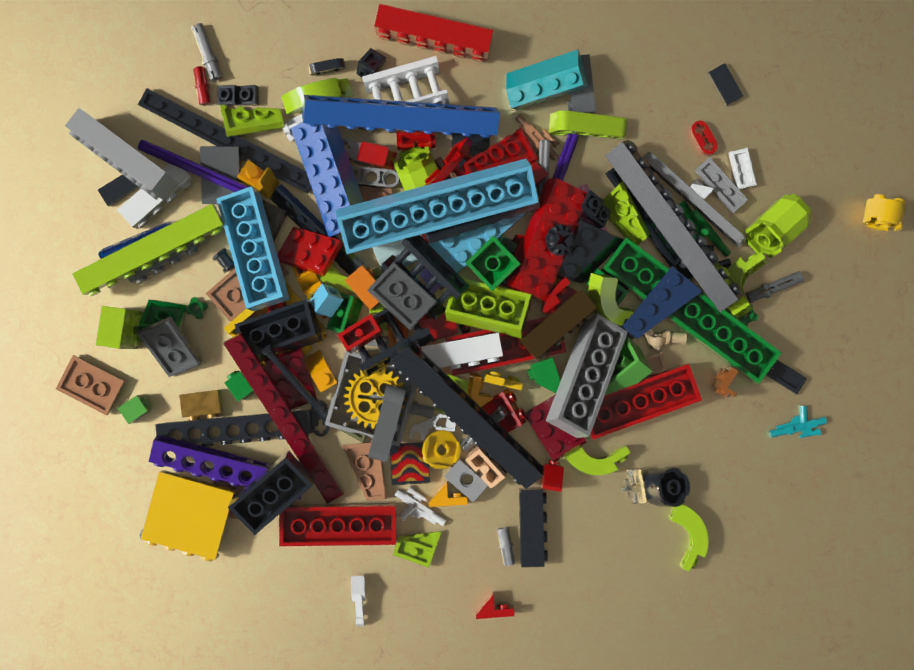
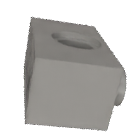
(455, 476)

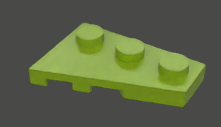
(245, 121)
(626, 215)

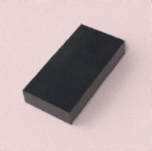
(725, 84)
(117, 190)
(786, 377)

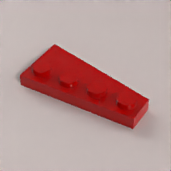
(510, 149)

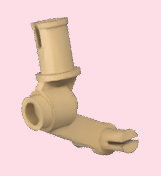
(657, 340)

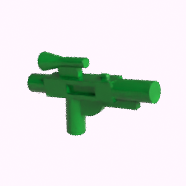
(707, 230)

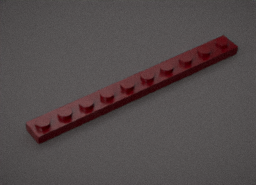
(283, 417)

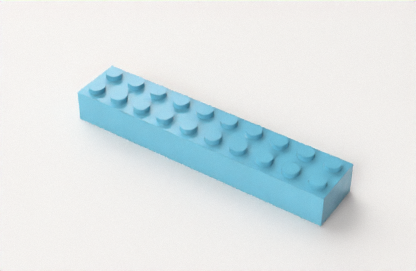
(437, 206)

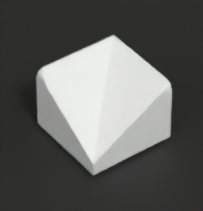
(702, 190)

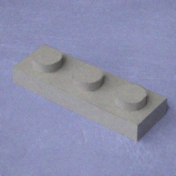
(722, 185)

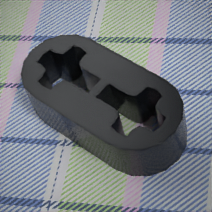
(326, 66)
(315, 420)

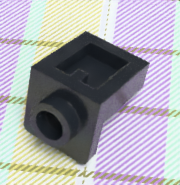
(370, 63)

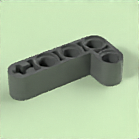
(387, 423)

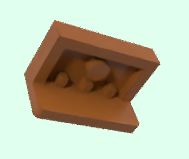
(723, 380)

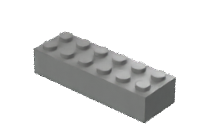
(120, 155)
(587, 376)

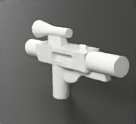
(416, 508)

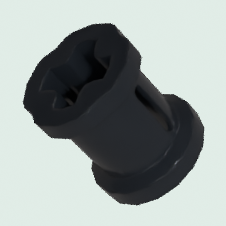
(224, 260)

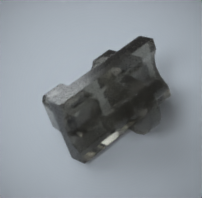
(635, 486)

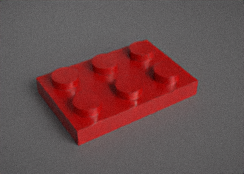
(309, 251)

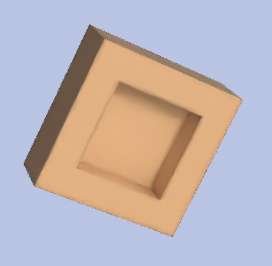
(656, 363)

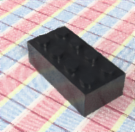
(283, 329)
(271, 492)

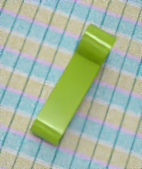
(587, 124)

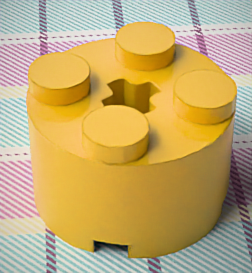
(884, 213)

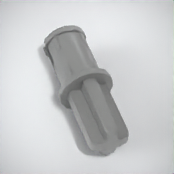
(421, 410)
(506, 546)

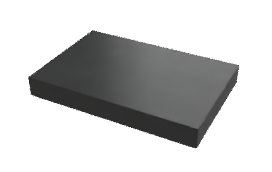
(222, 160)
(402, 296)
(169, 347)

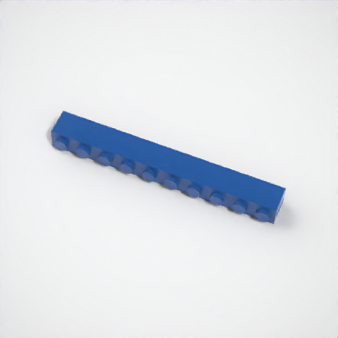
(400, 115)

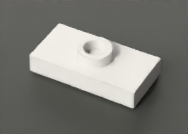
(742, 168)

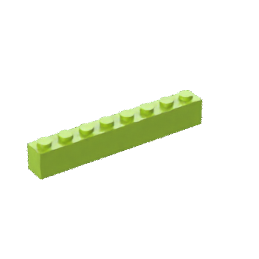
(148, 250)

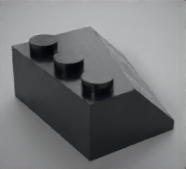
(591, 249)

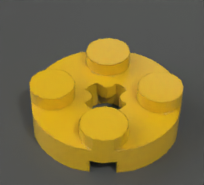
(447, 458)

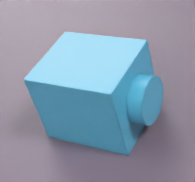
(326, 300)

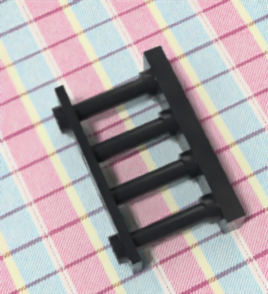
(435, 265)
(373, 364)

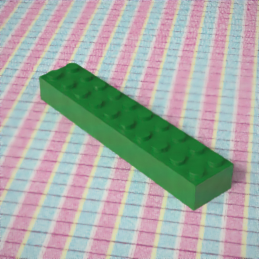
(698, 317)

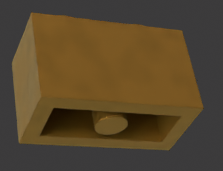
(201, 403)

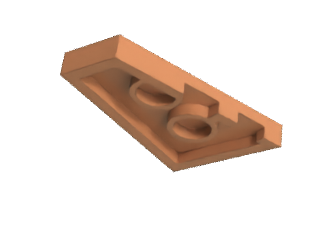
(368, 471)

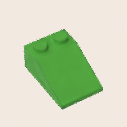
(630, 367)

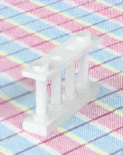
(408, 73)

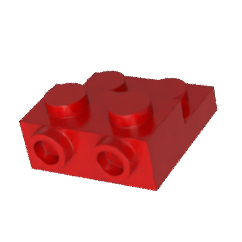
(515, 417)

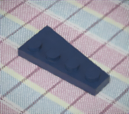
(663, 300)

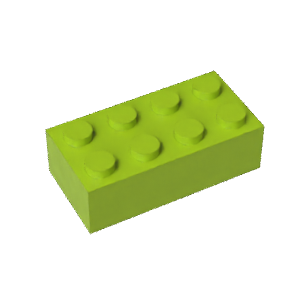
(496, 310)
(118, 328)

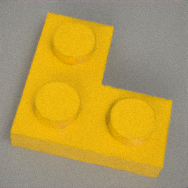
(495, 378)

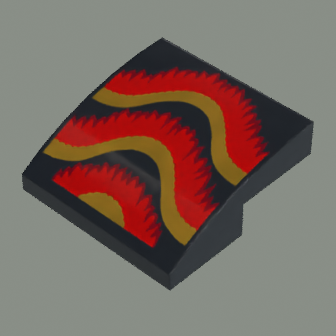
(408, 464)

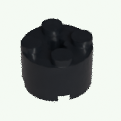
(666, 487)

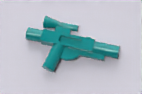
(799, 423)

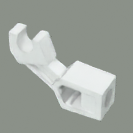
(423, 427)
(358, 594)

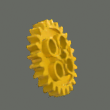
(375, 381)

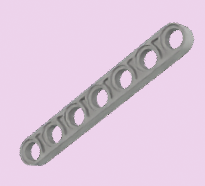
(694, 200)

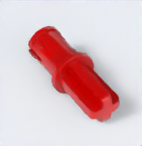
(201, 86)

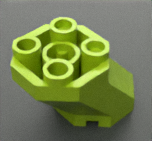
(414, 166)
(779, 225)

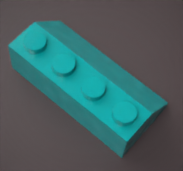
(546, 80)

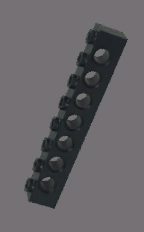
(224, 424)

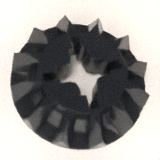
(553, 237)

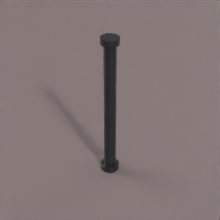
(322, 413)

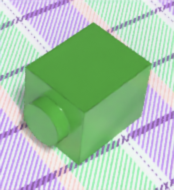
(135, 408)

